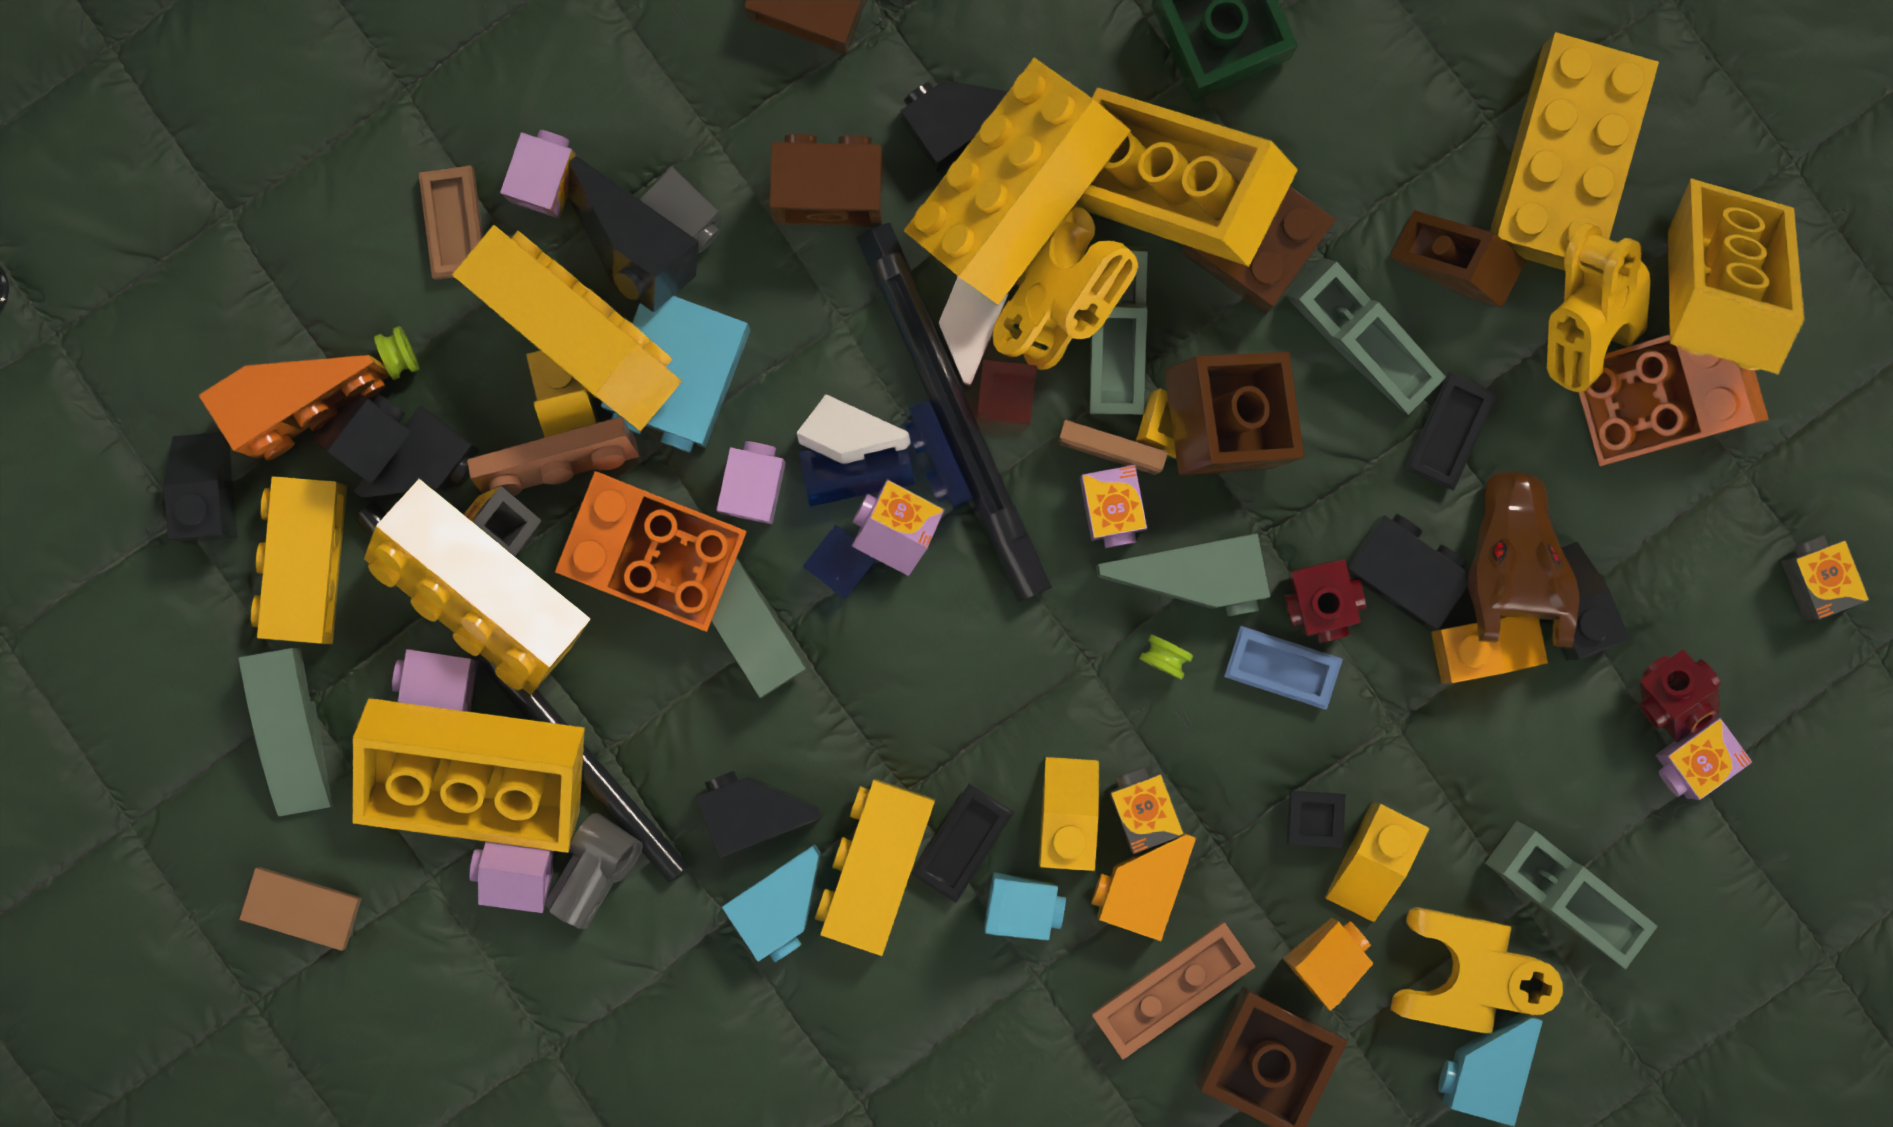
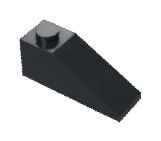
(636, 244)

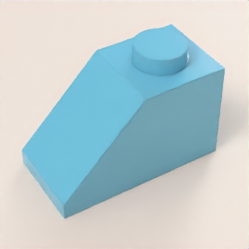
(776, 907)
(1023, 907)
(1492, 1071)

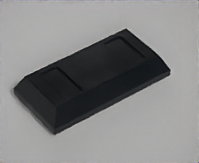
(1451, 431)
(962, 843)

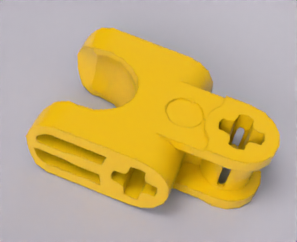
(1064, 292)
(1602, 303)
(1480, 978)

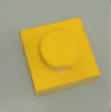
(1156, 423)

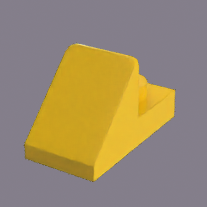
(561, 399)

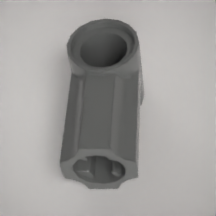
(599, 858)

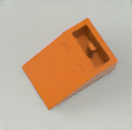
(1665, 398)
(273, 402)
(650, 551)

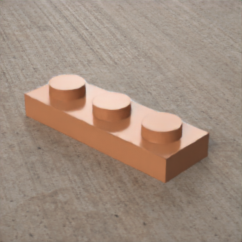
(555, 457)
(1173, 990)

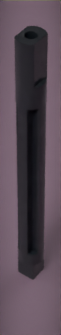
(954, 413)

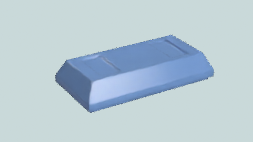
(1283, 667)

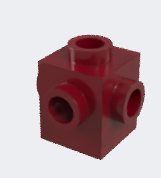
(1309, 585)
(1684, 709)

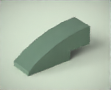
(1365, 334)
(1120, 350)
(755, 634)
(286, 730)
(1571, 894)

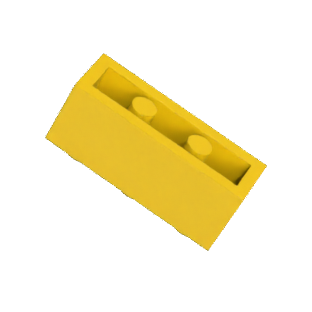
(299, 560)
(874, 866)

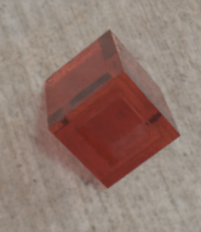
(1006, 392)

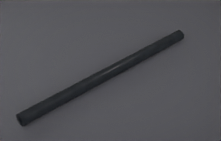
(594, 774)

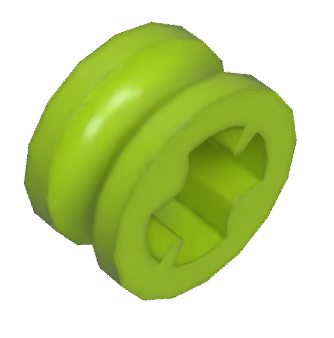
(396, 353)
(1166, 657)

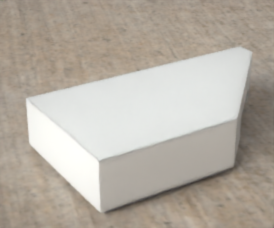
(968, 326)
(848, 432)

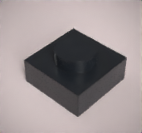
(1316, 819)

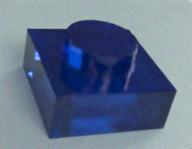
(839, 563)

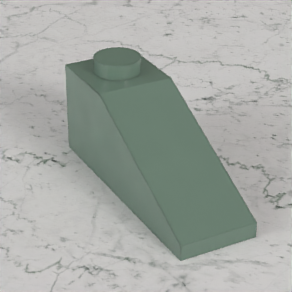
(1207, 574)

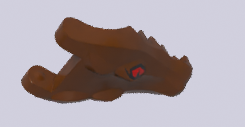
(1520, 561)

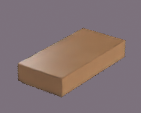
(450, 217)
(1112, 448)
(300, 908)

